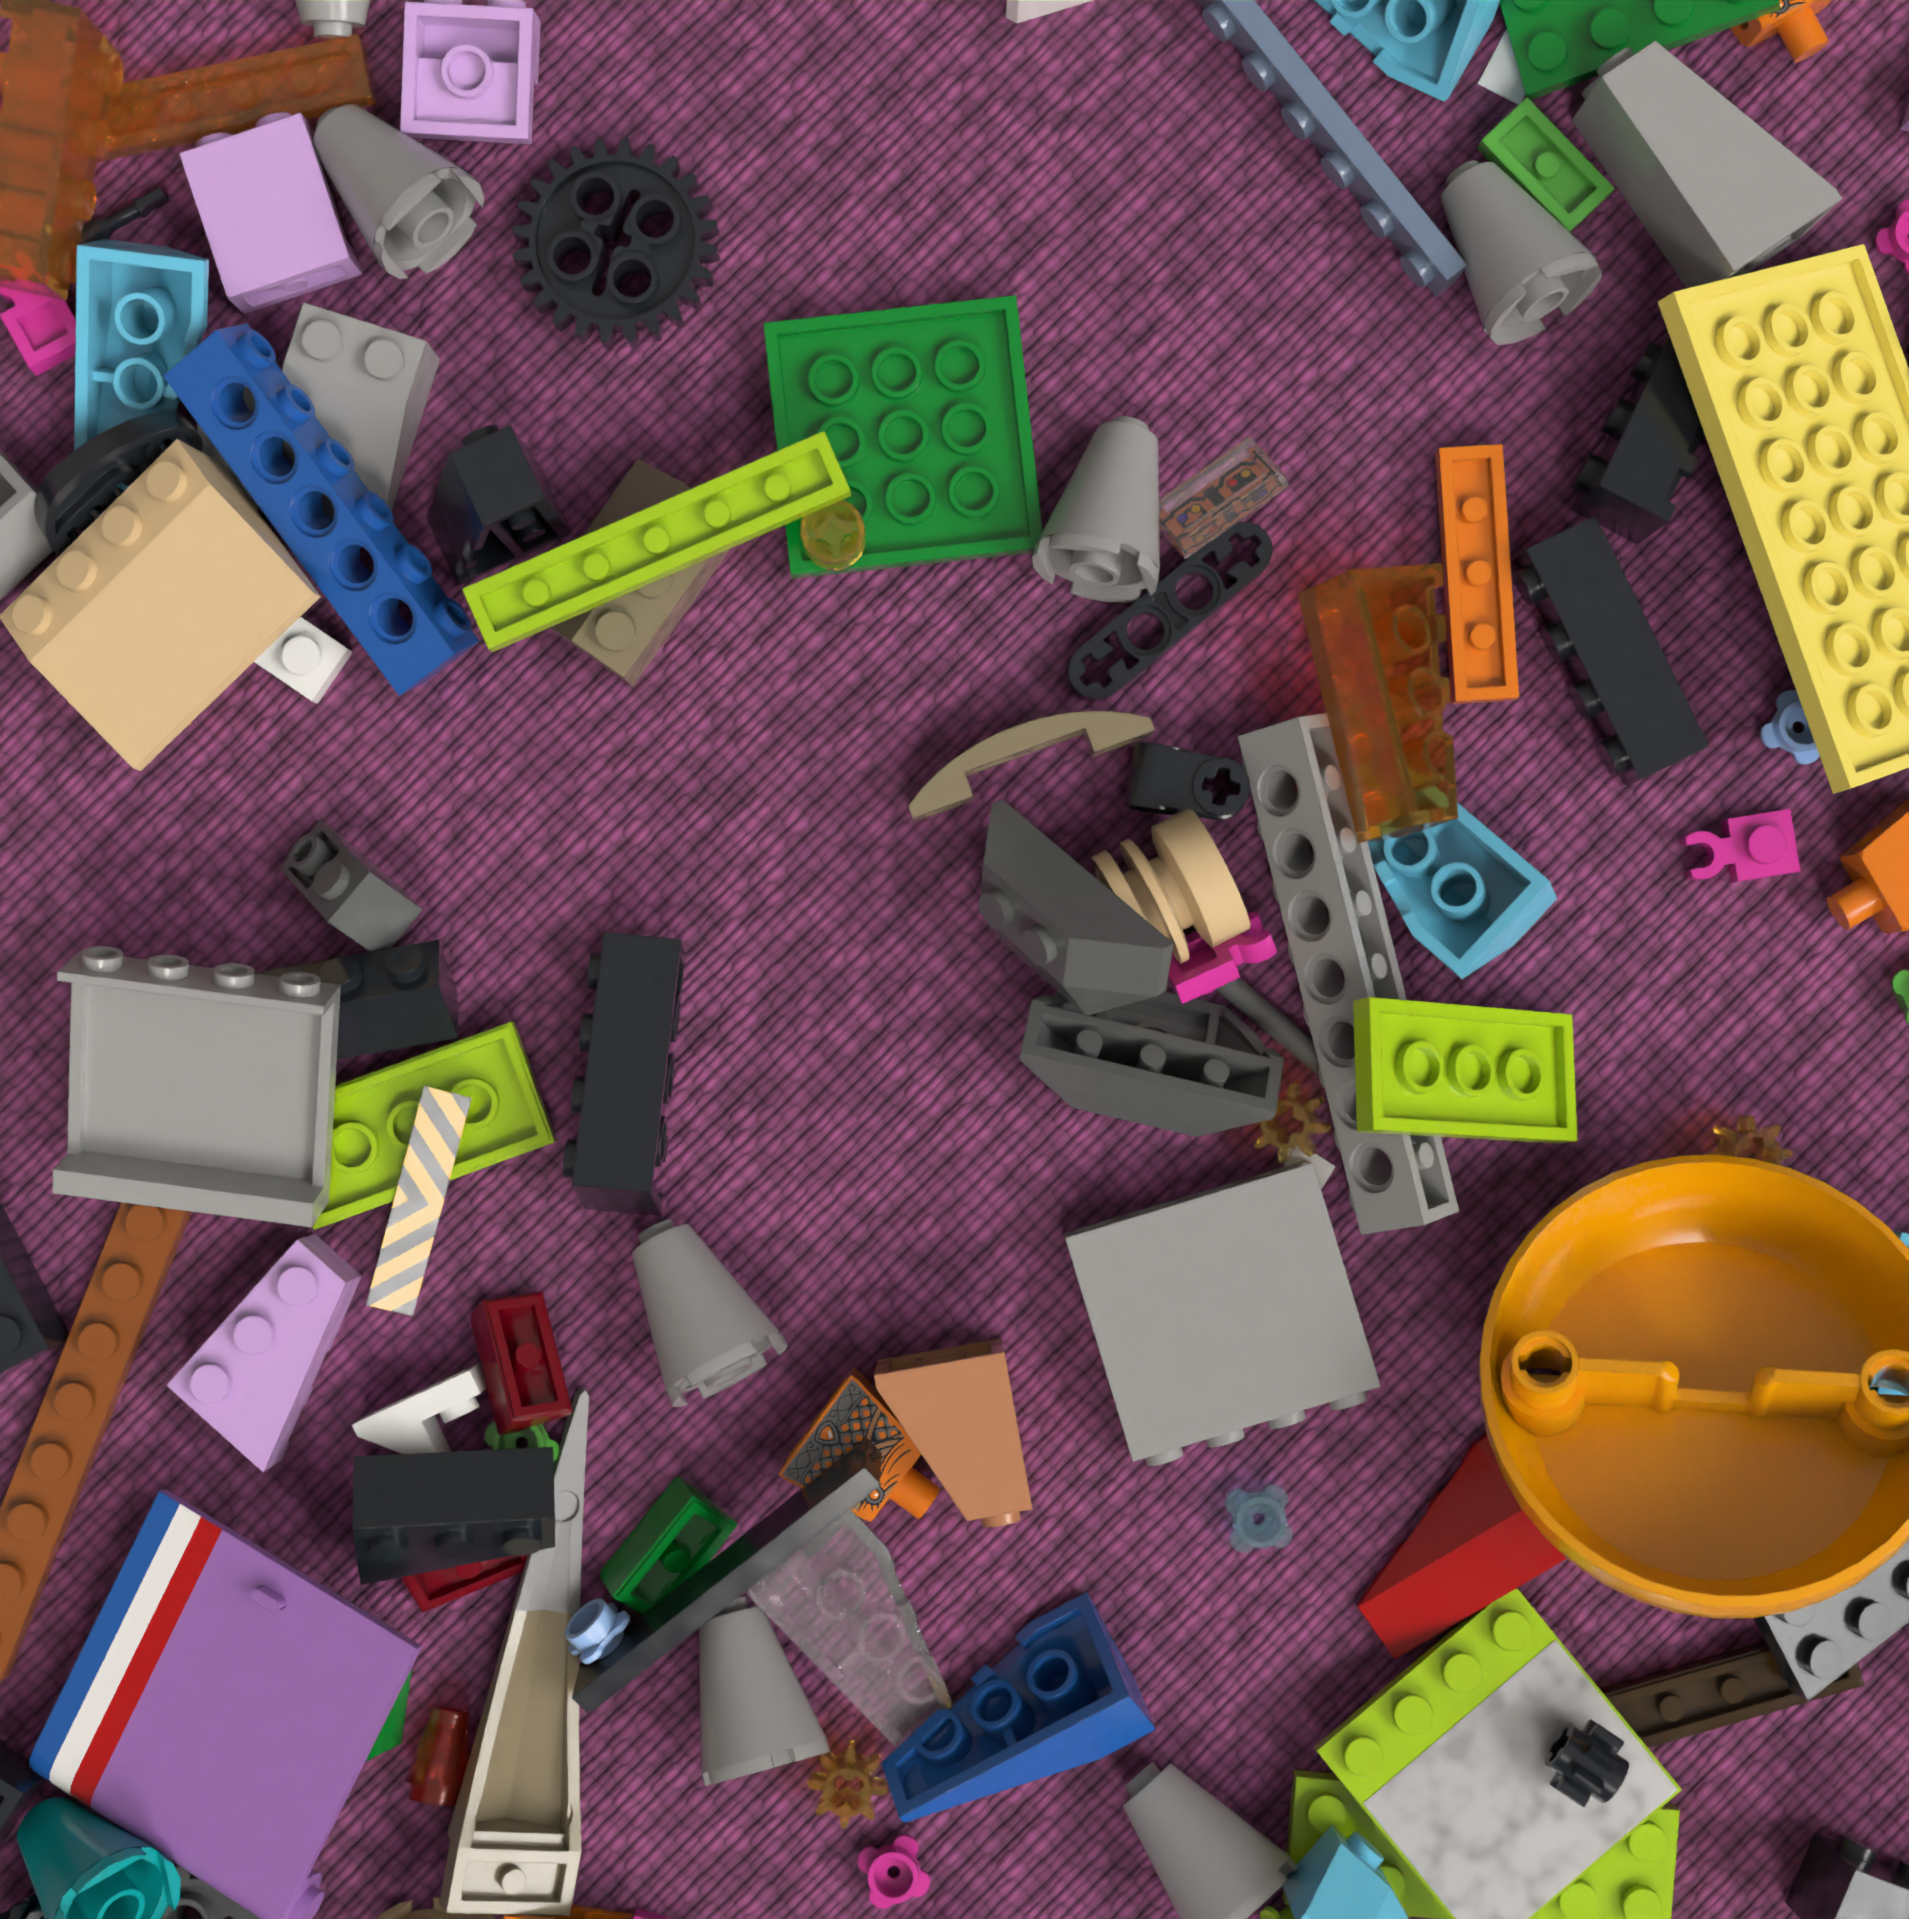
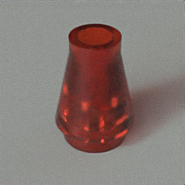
(440, 1758)

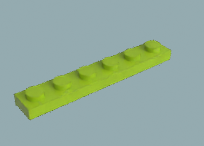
(657, 542)

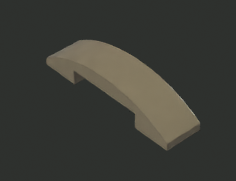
(1101, 731)

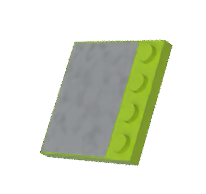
(1459, 1770)

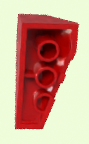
(1457, 1558)

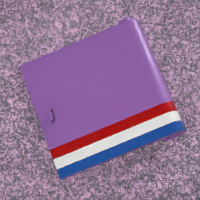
(224, 1709)

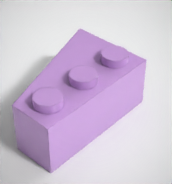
(268, 1351)

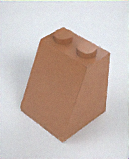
(964, 1424)

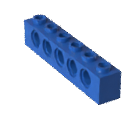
(212, 389)

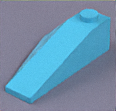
(1417, 40)
(134, 322)
(1462, 890)
(1341, 1881)

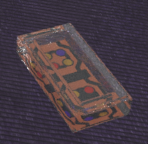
(1219, 497)

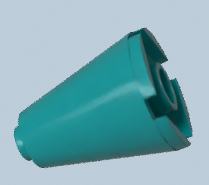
(93, 1867)

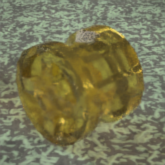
(832, 525)

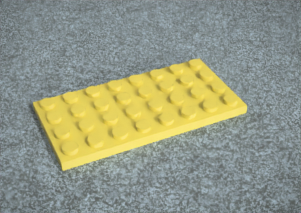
(1813, 451)

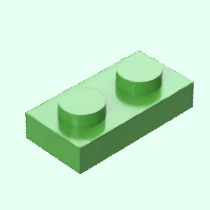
(1546, 165)

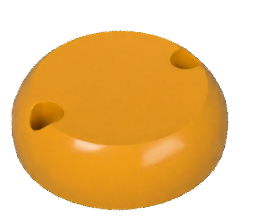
(1709, 1385)

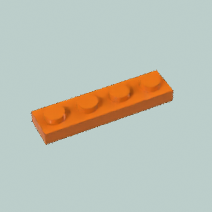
(1476, 574)

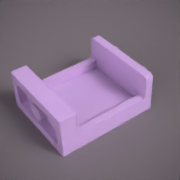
(268, 212)

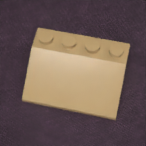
(160, 603)

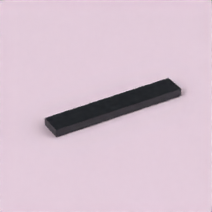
(731, 1573)

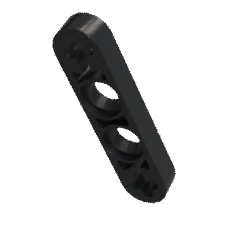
(1172, 615)

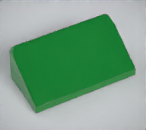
(666, 1546)

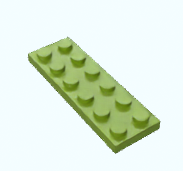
(1625, 1884)

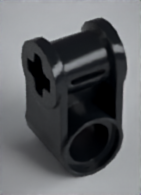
(1171, 781)

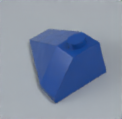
(1037, 1712)

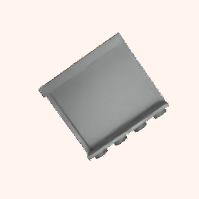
(199, 1087)
(1222, 1312)

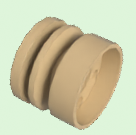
(1180, 885)

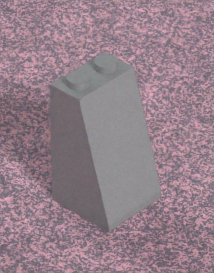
(1697, 167)

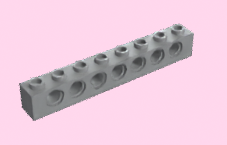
(1353, 938)

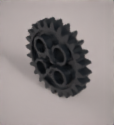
(563, 227)

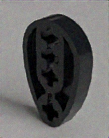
(98, 466)

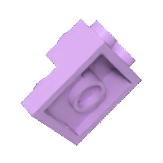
(469, 70)

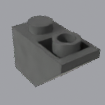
(349, 889)

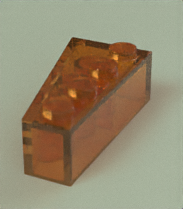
(51, 136)
(1384, 695)

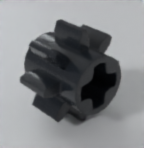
(1586, 1763)

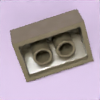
(634, 627)

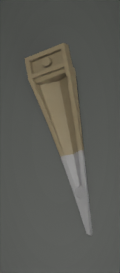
(520, 1794)

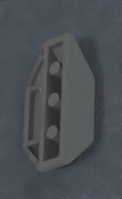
(1067, 920)
(1155, 1063)

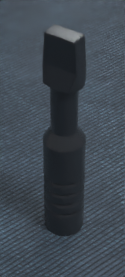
(103, 227)

